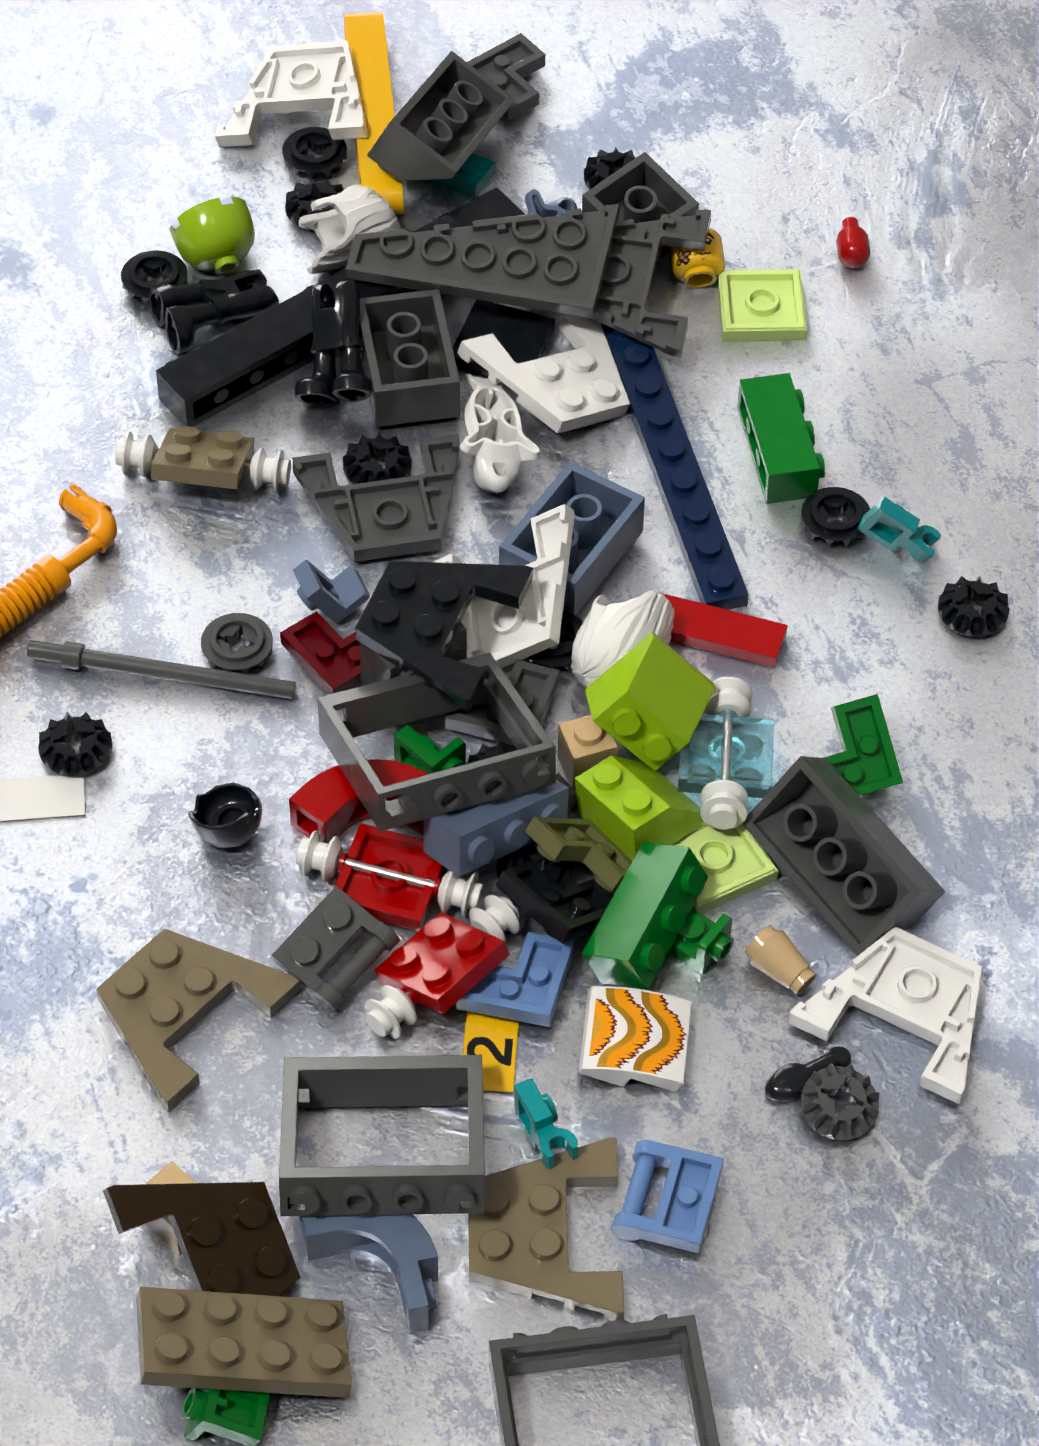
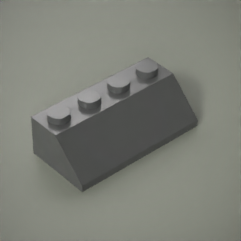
(441, 123)
(841, 854)

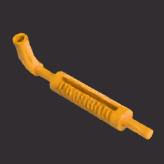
(51, 575)

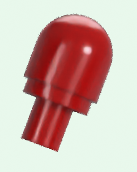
(852, 244)

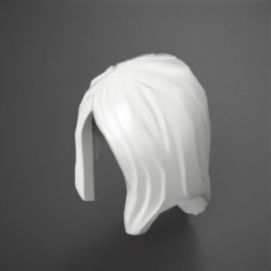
(354, 212)
(615, 630)

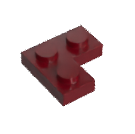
(324, 653)

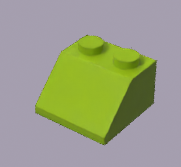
(650, 701)
(634, 804)

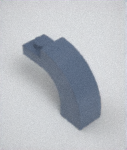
(393, 1241)

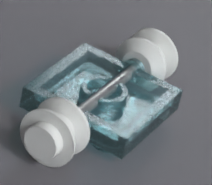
(728, 756)

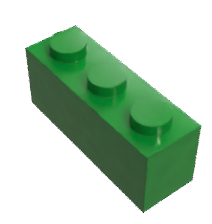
(779, 437)
(645, 915)

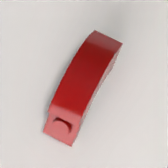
(331, 804)

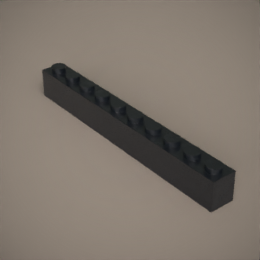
(279, 338)

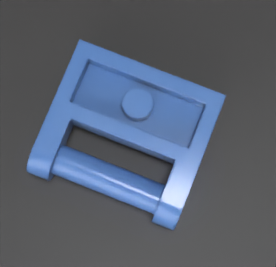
(684, 1198)

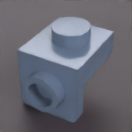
(333, 597)

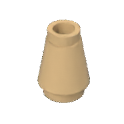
(780, 960)

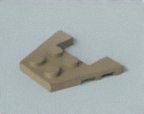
(170, 990)
(524, 1232)

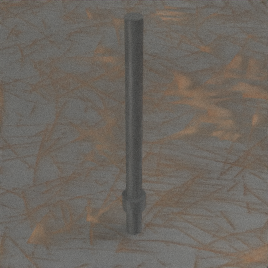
(75, 656)

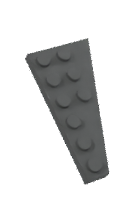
(503, 260)

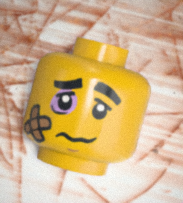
(699, 267)

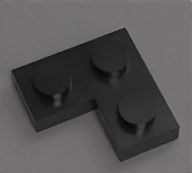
(560, 911)

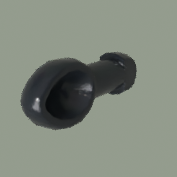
(788, 1080)

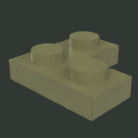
(581, 842)

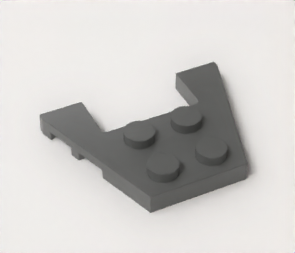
(631, 275)
(387, 514)

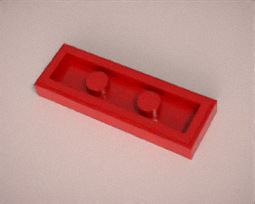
(726, 632)

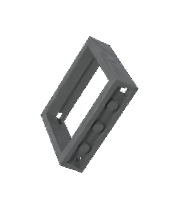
(446, 791)
(382, 1083)
(610, 1343)

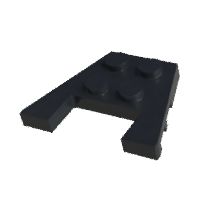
(420, 609)

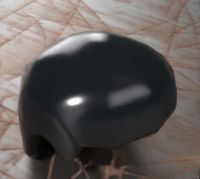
(227, 815)

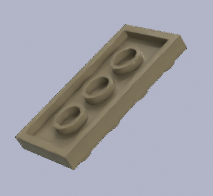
(242, 1342)

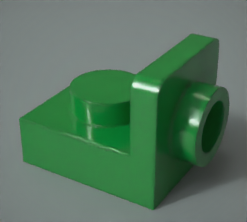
(424, 754)
(702, 941)
(226, 1414)

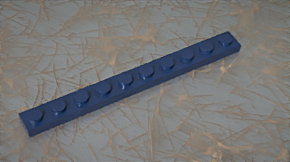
(677, 474)

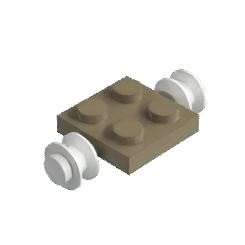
(203, 459)

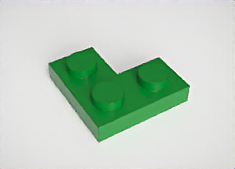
(867, 753)

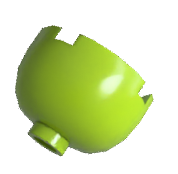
(214, 235)

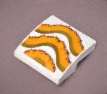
(635, 1037)

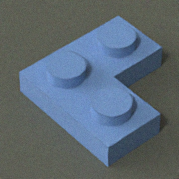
(529, 990)

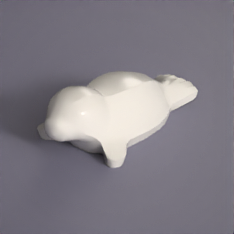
(494, 435)

